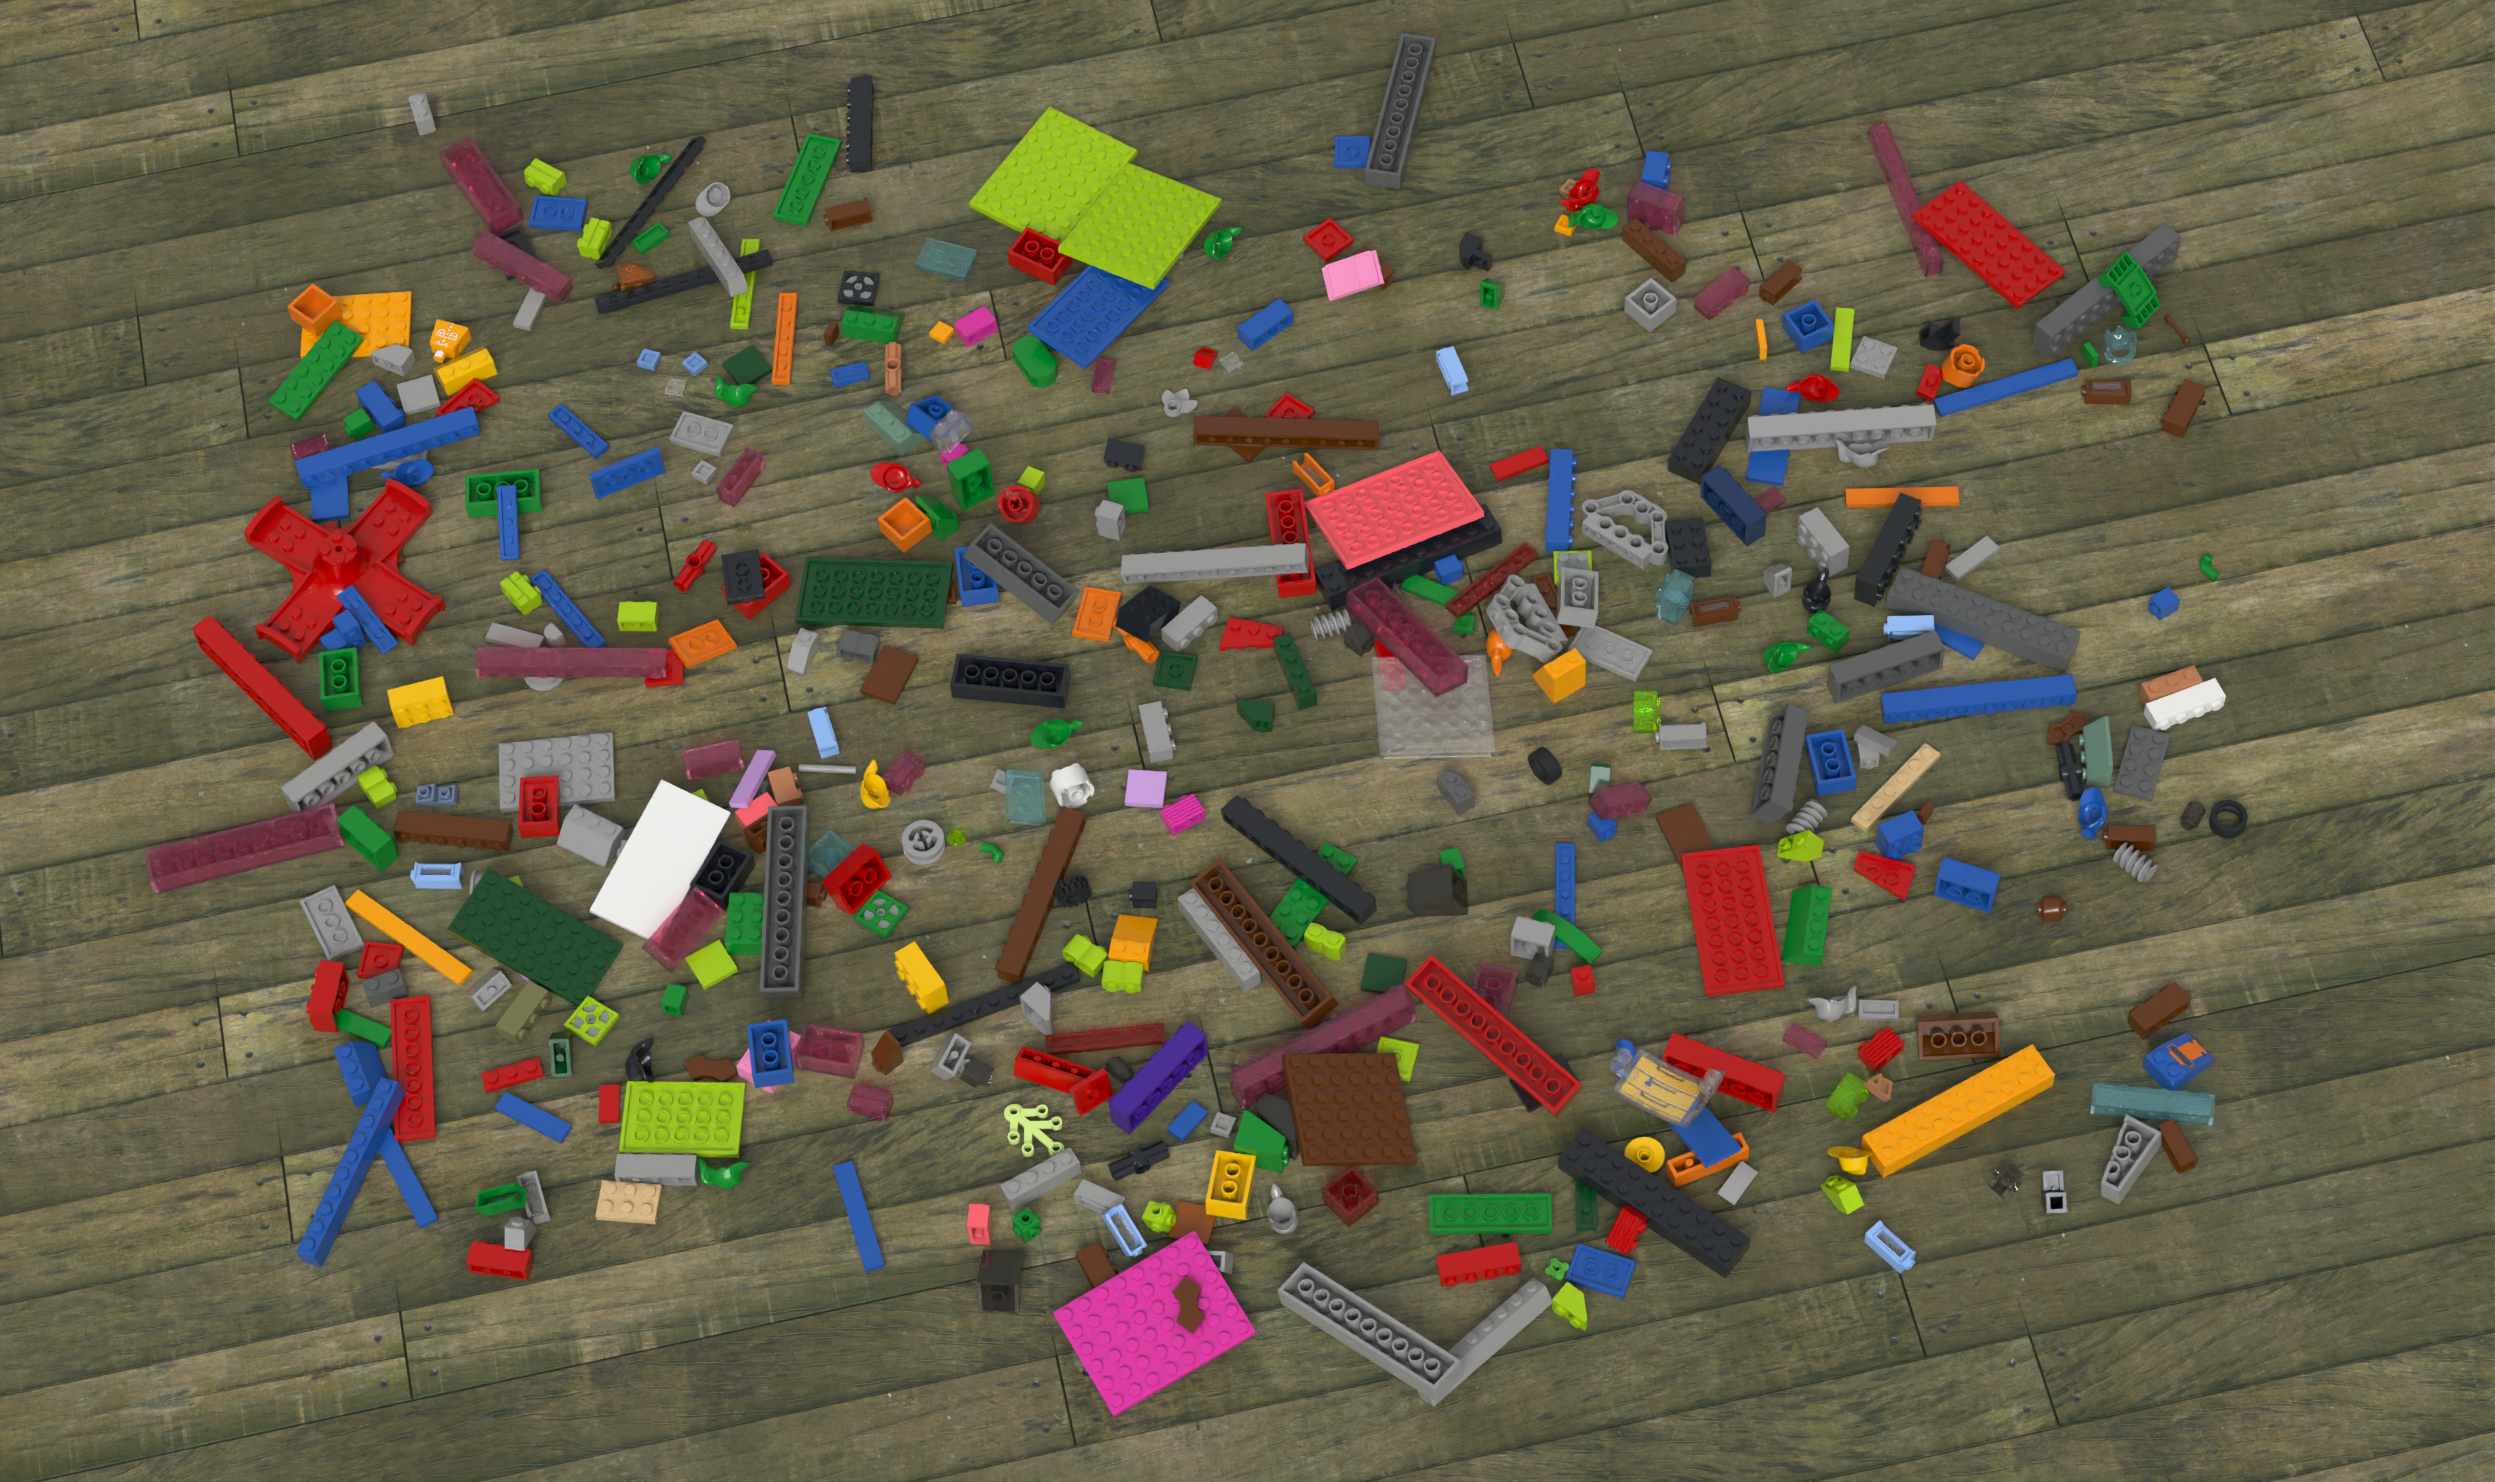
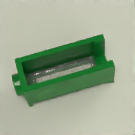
(500, 1199)

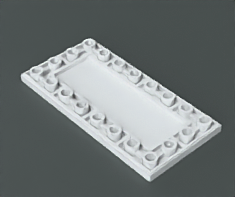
(660, 860)

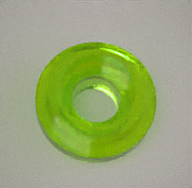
(956, 837)

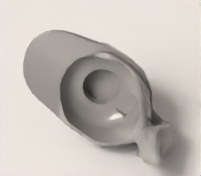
(1861, 454)
(1835, 1007)
(1282, 1212)

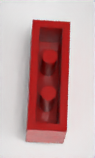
(498, 1261)

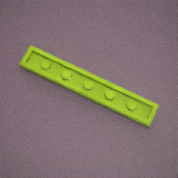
(743, 302)

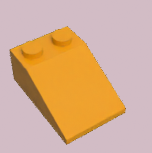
(1133, 939)

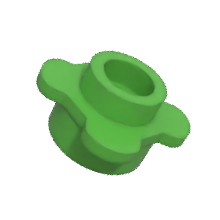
(1557, 1275)

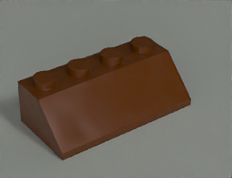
(1957, 1035)

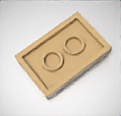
(628, 1202)

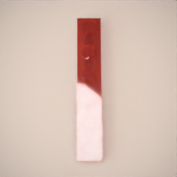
(1491, 580)
(1105, 1039)

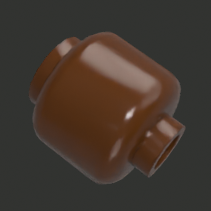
(2052, 908)

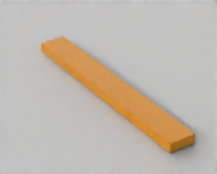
(409, 938)

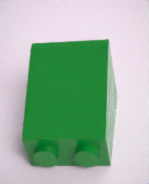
(1262, 1141)

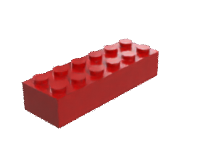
(1289, 526)
(1742, 1080)

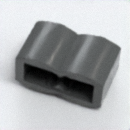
(858, 646)

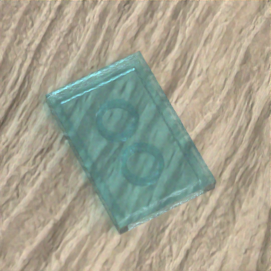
(946, 259)
(1025, 797)

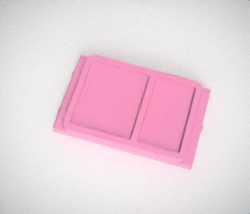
(1352, 275)

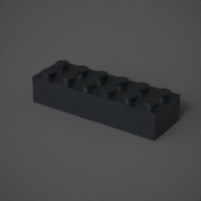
(1709, 430)
(1888, 550)
(1010, 681)

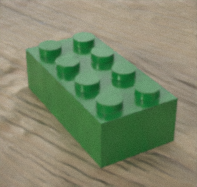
(482, 496)

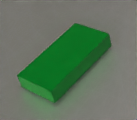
(650, 238)

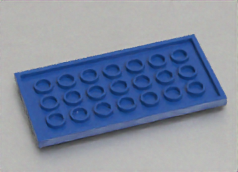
(1092, 314)

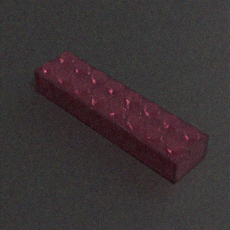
(1407, 637)

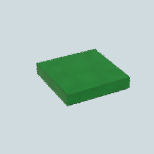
(1130, 494)

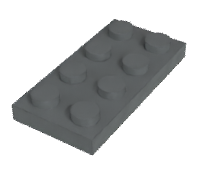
(2141, 763)

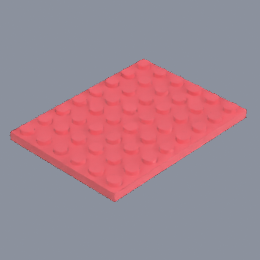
(1393, 509)

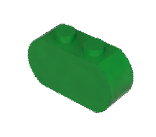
(1035, 361)

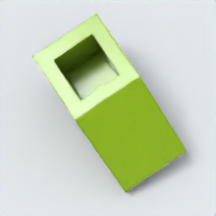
(1801, 847)
(1842, 1194)
(1571, 1304)

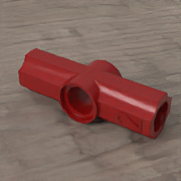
(690, 571)

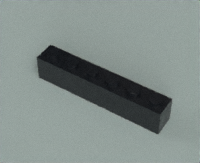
(861, 124)

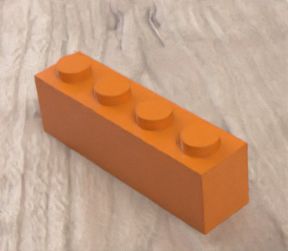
(1688, 1168)

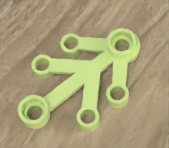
(1032, 1128)

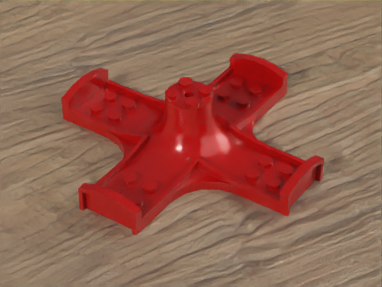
(333, 559)

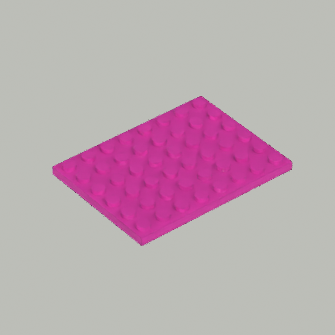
(1130, 1330)

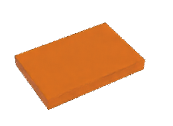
(1097, 614)
(702, 643)

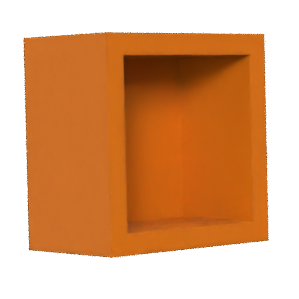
(314, 310)
(904, 525)

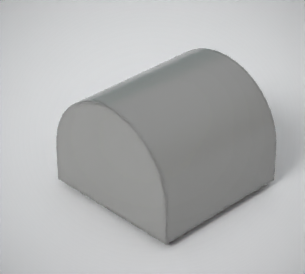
(554, 636)

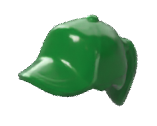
(647, 167)
(1593, 216)
(1219, 242)
(733, 394)
(1783, 654)
(1053, 733)
(722, 1176)

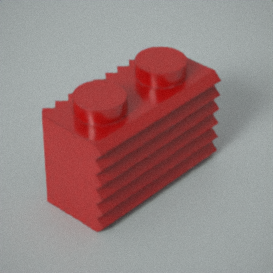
(1880, 1049)
(1627, 1229)

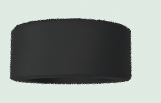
(1545, 765)
(2230, 806)

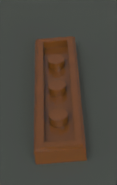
(1549, 593)

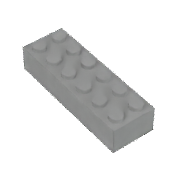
(338, 769)

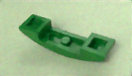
(1570, 936)

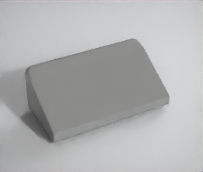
(1875, 740)

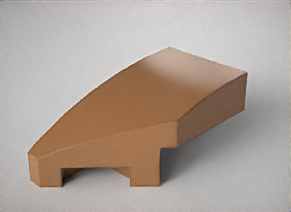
(1879, 1087)

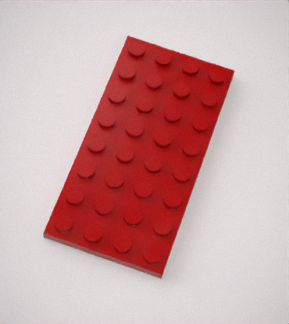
(1988, 244)
(1732, 920)

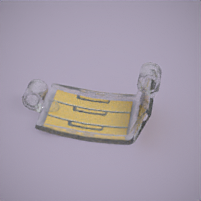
(1662, 1087)

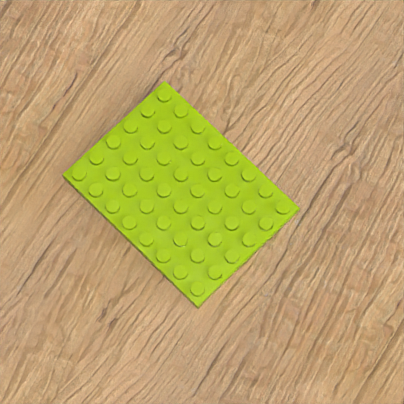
(1052, 176)
(1140, 225)

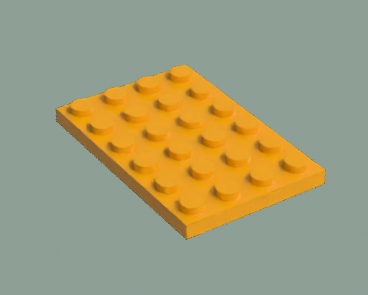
(377, 317)

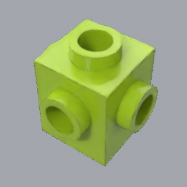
(1159, 1216)

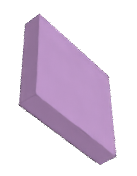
(1146, 788)

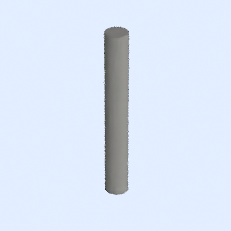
(827, 768)

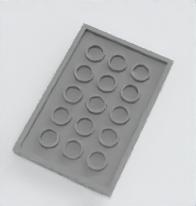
(581, 762)

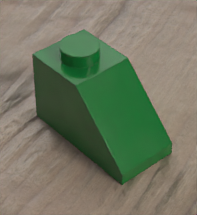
(1491, 293)

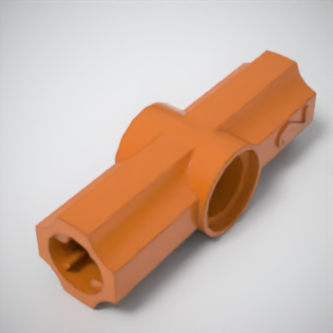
(1144, 650)

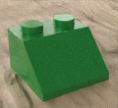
(942, 520)

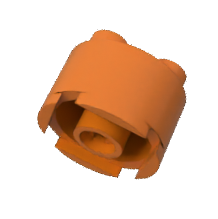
(1962, 366)

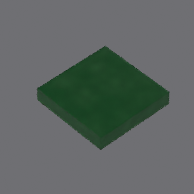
(747, 366)
(1175, 670)
(1382, 973)

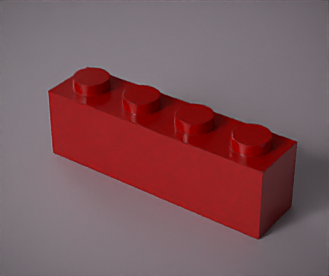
(1049, 1070)
(1478, 1264)

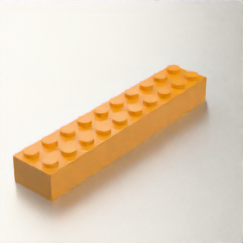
(1958, 1110)

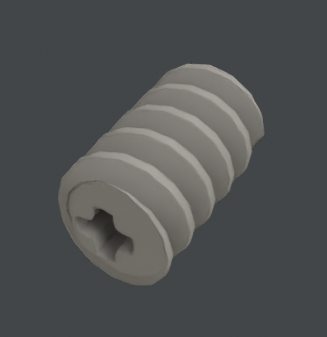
(1330, 624)
(1807, 818)
(2134, 864)

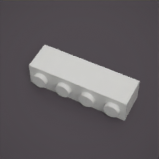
(2184, 705)

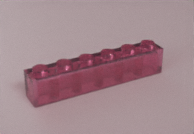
(521, 266)

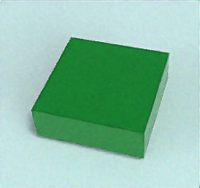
(2090, 354)
(1465, 624)

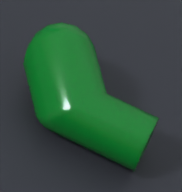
(993, 849)

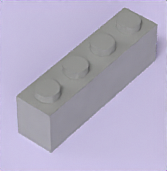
(657, 1169)
(1040, 1179)

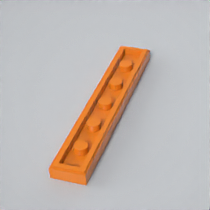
(784, 339)
(1887, 496)

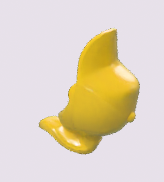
(873, 788)

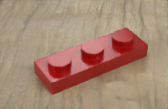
(512, 1075)

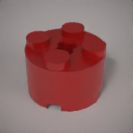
(1028, 502)

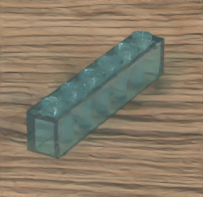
(2152, 1103)

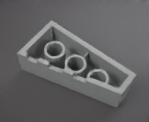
(2130, 1156)

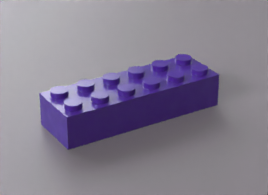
(1158, 1077)

